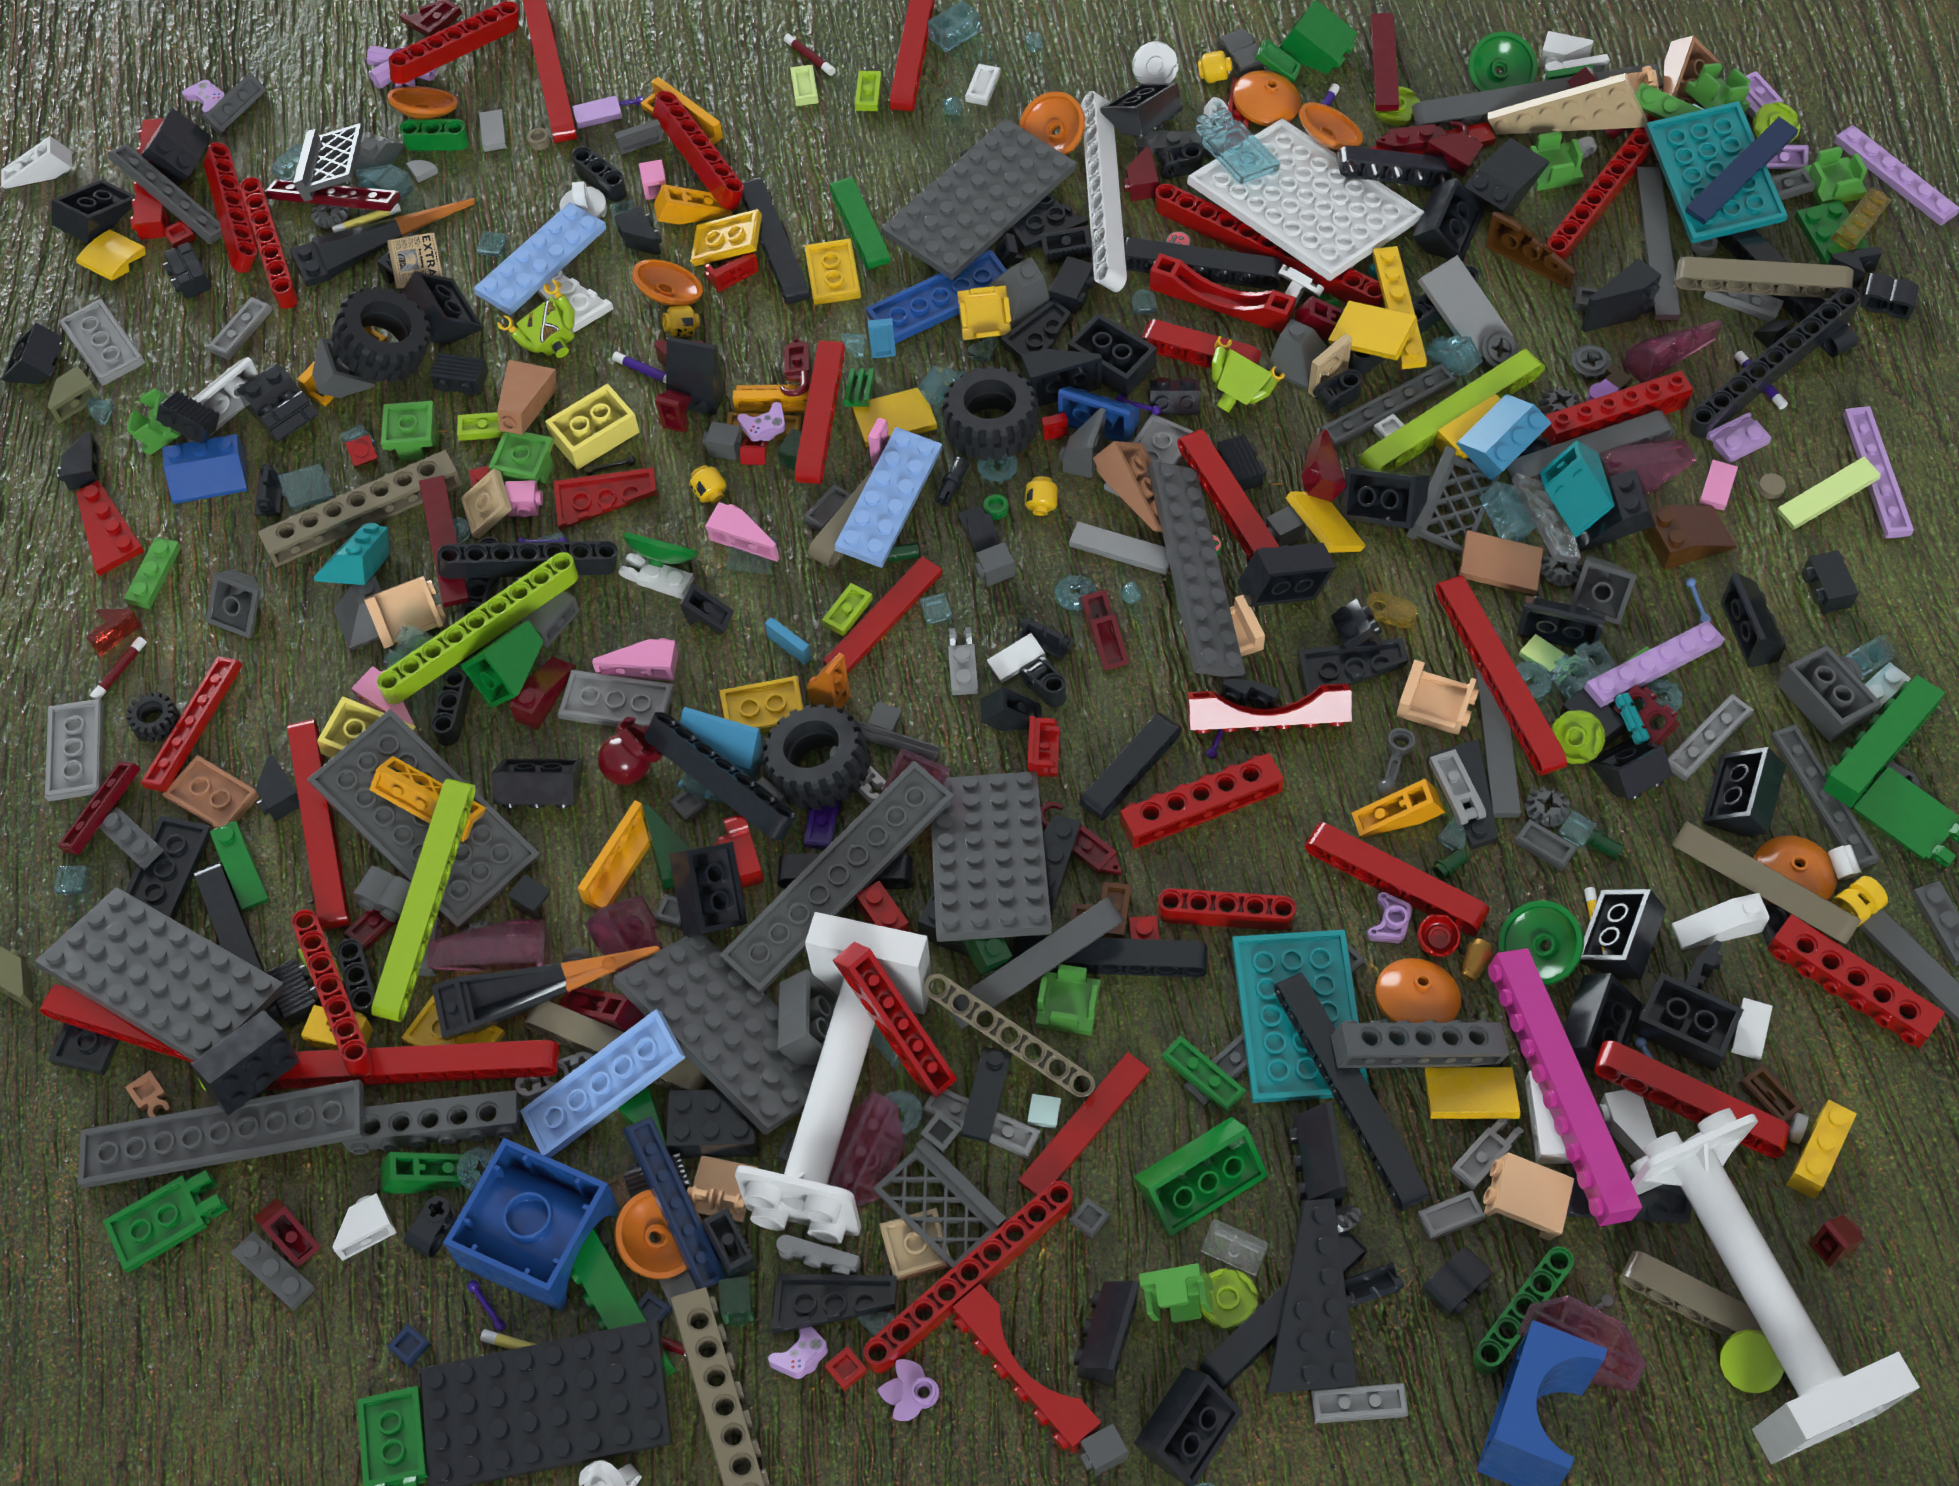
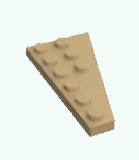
(1592, 106)

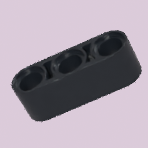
(599, 173)
(353, 969)

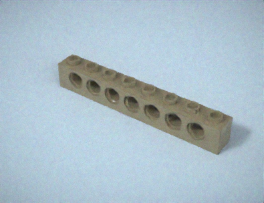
(351, 510)
(686, 1310)

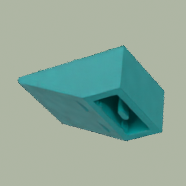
(1578, 487)

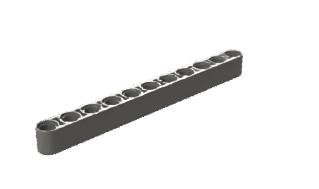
(1475, 106)

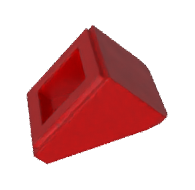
(753, 452)

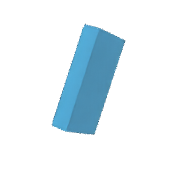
(881, 338)
(788, 640)

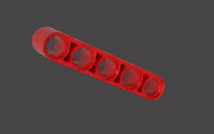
(1190, 344)
(1238, 902)

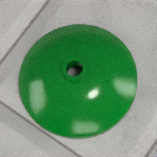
(1507, 53)
(658, 551)
(1541, 923)

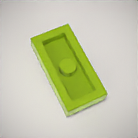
(868, 91)
(478, 426)
(847, 609)

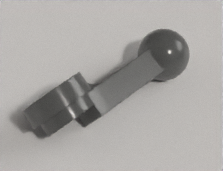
(1397, 754)

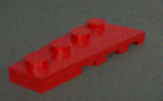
(598, 494)
(106, 530)

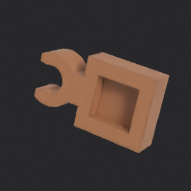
(148, 1094)

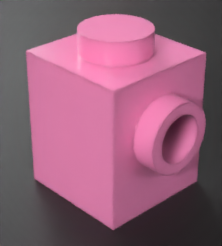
(524, 498)

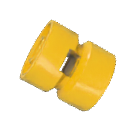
(1862, 898)

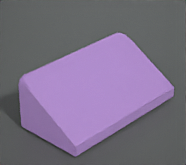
(597, 112)
(1790, 158)

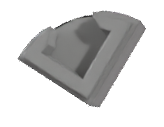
(422, 169)

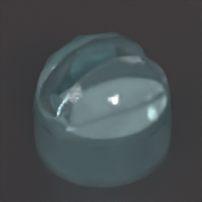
(1034, 41)
(952, 106)
(1131, 593)

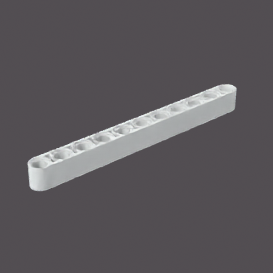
(1103, 195)

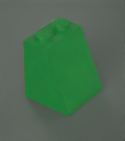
(1319, 39)
(504, 663)

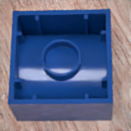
(528, 1223)
(1516, 1444)

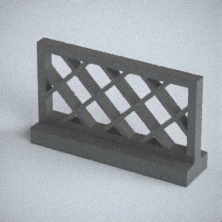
(312, 159)
(1437, 489)
(954, 1182)

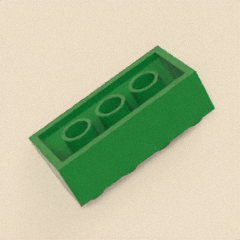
(1201, 1176)

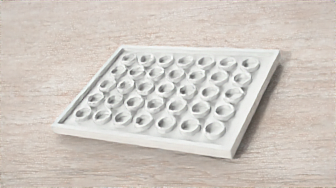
(1309, 204)

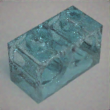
(954, 26)
(1507, 512)
(1581, 667)

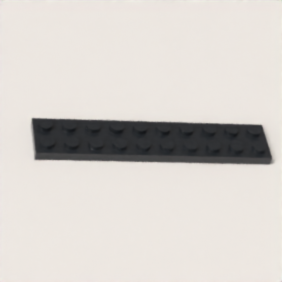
(162, 888)

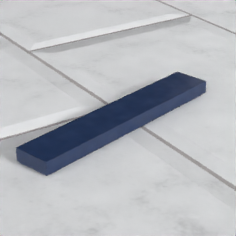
(1741, 170)
(674, 1203)

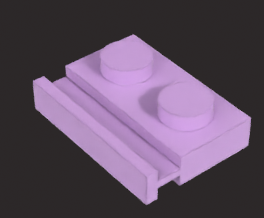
(1760, 93)
(1738, 437)

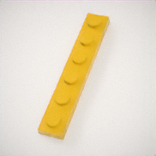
(1398, 298)

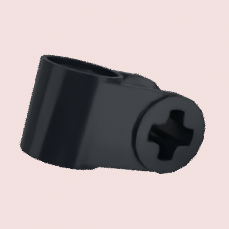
(1183, 159)
(1339, 390)
(1042, 679)
(430, 1228)

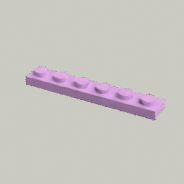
(1897, 175)
(1885, 491)
(1654, 663)

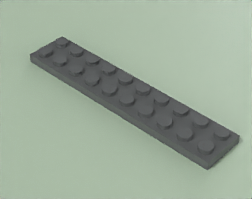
(1196, 571)
(837, 875)
(212, 1137)

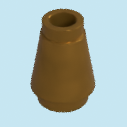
(1476, 959)

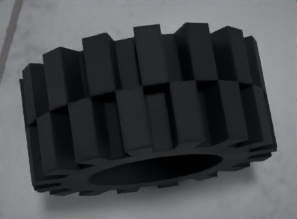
(147, 706)

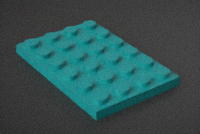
(1697, 150)
(1274, 1052)

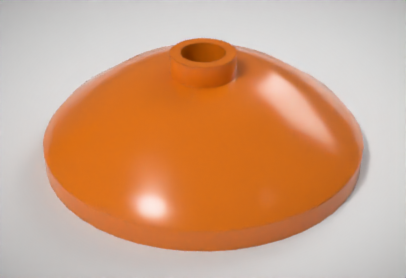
(1266, 97)
(422, 102)
(1054, 112)
(1329, 126)
(667, 283)
(1817, 870)
(1405, 999)
(632, 1232)

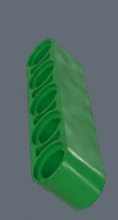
(859, 223)
(1512, 1319)

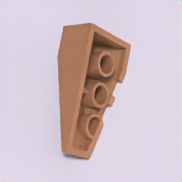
(1684, 65)
(1126, 472)

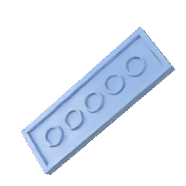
(540, 258)
(888, 497)
(602, 1084)

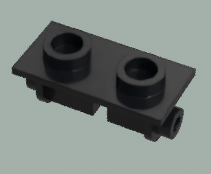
(268, 492)
(1051, 641)
(1372, 1285)

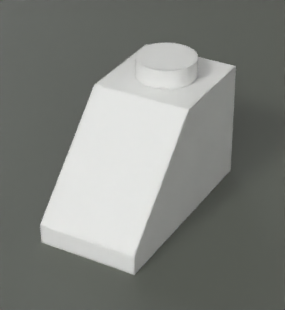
(1564, 48)
(363, 1226)

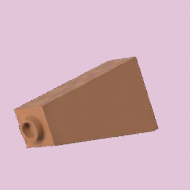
(524, 395)

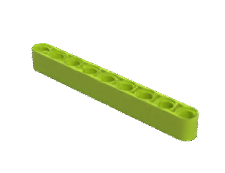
(1422, 431)
(477, 628)
(423, 900)

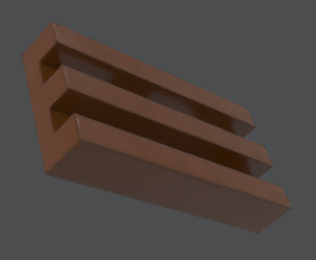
(1758, 1094)

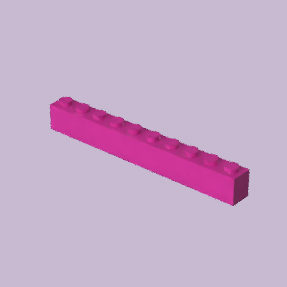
(1564, 1088)

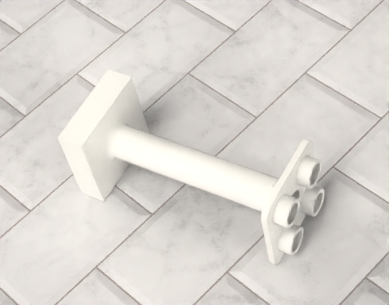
(802, 1190)
(1826, 1398)

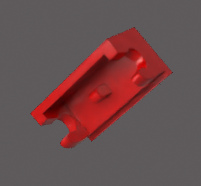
(732, 271)
(1043, 746)

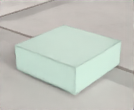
(1044, 1111)

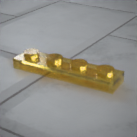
(1861, 219)

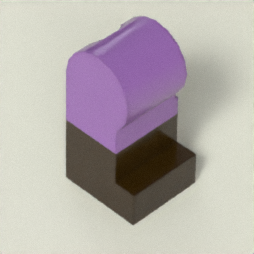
(1613, 381)

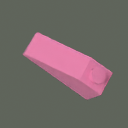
(735, 528)
(644, 660)
(368, 694)

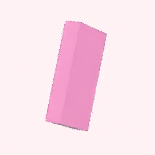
(878, 440)
(1718, 485)

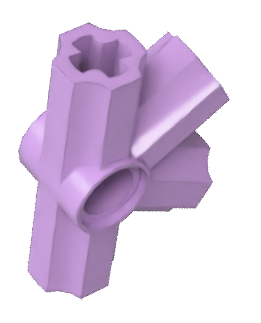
(380, 76)

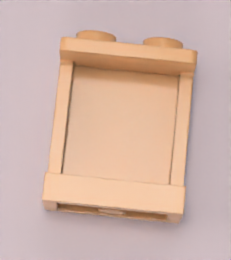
(403, 605)
(1247, 628)
(1436, 700)
(1529, 1194)

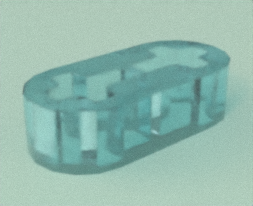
(287, 164)

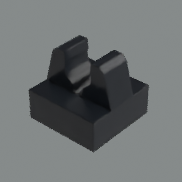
(1008, 250)

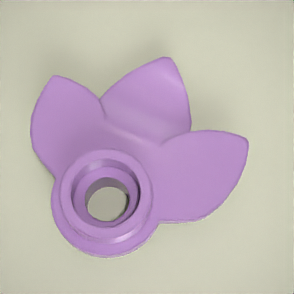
(904, 1390)

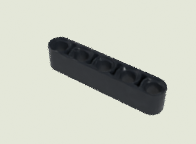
(1392, 166)
(1130, 766)
(895, 876)

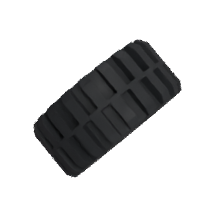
(374, 357)
(988, 390)
(813, 729)

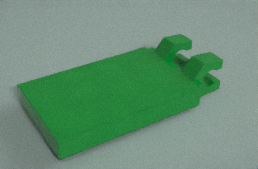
(1910, 817)
(163, 1219)
(392, 1438)

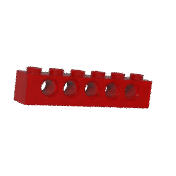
(1663, 394)
(1194, 812)
(1870, 980)
(894, 1019)

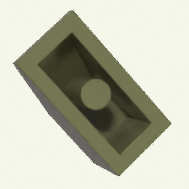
(70, 394)
(15, 977)

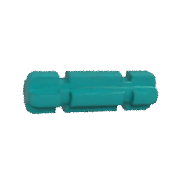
(1632, 718)

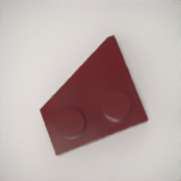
(432, 17)

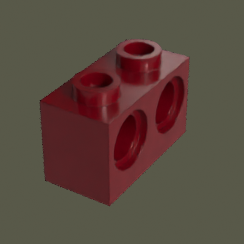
(1651, 712)

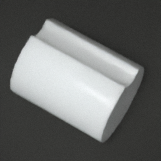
(1844, 862)

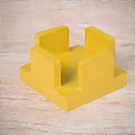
(984, 312)

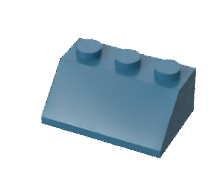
(1503, 434)
(733, 740)

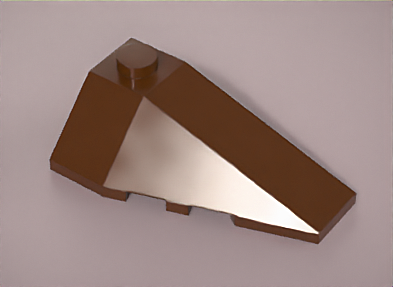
(1521, 245)

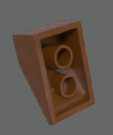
(1687, 534)

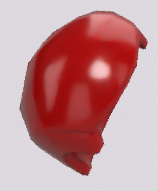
(1438, 935)

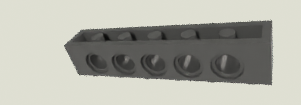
(1468, 1044)
(447, 1112)

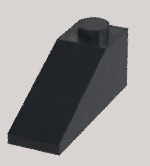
(986, 1094)

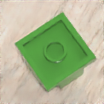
(1714, 91)
(1564, 161)
(1837, 177)
(409, 428)
(149, 430)
(523, 457)
(1068, 1001)
(1179, 1289)

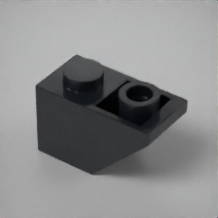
(637, 231)

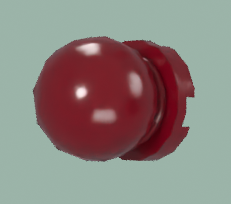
(627, 755)

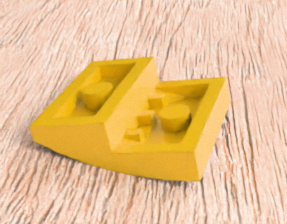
(110, 255)

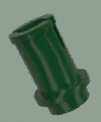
(903, 552)
(1605, 844)
(1445, 867)

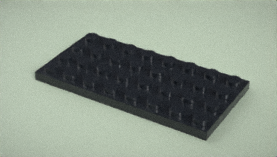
(546, 1406)

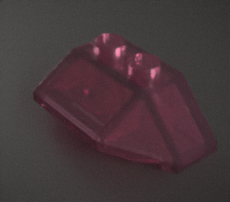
(868, 1148)
(1623, 1360)

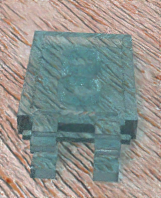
(1236, 147)

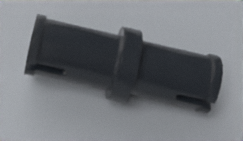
(952, 481)

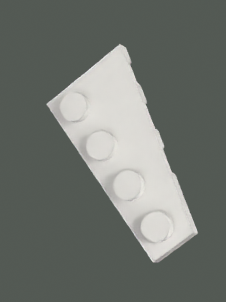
(585, 302)

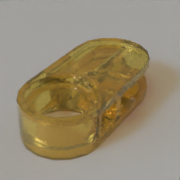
(1397, 610)

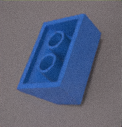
(1080, 405)
(205, 469)

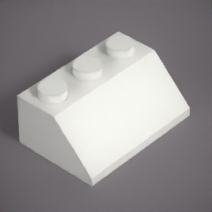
(222, 392)

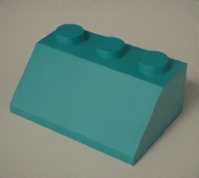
(358, 557)

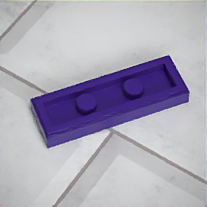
(821, 827)

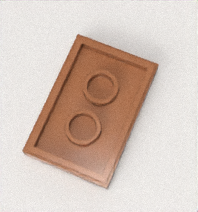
(1501, 562)
(210, 793)

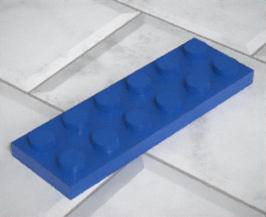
(934, 298)

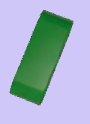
(434, 134)

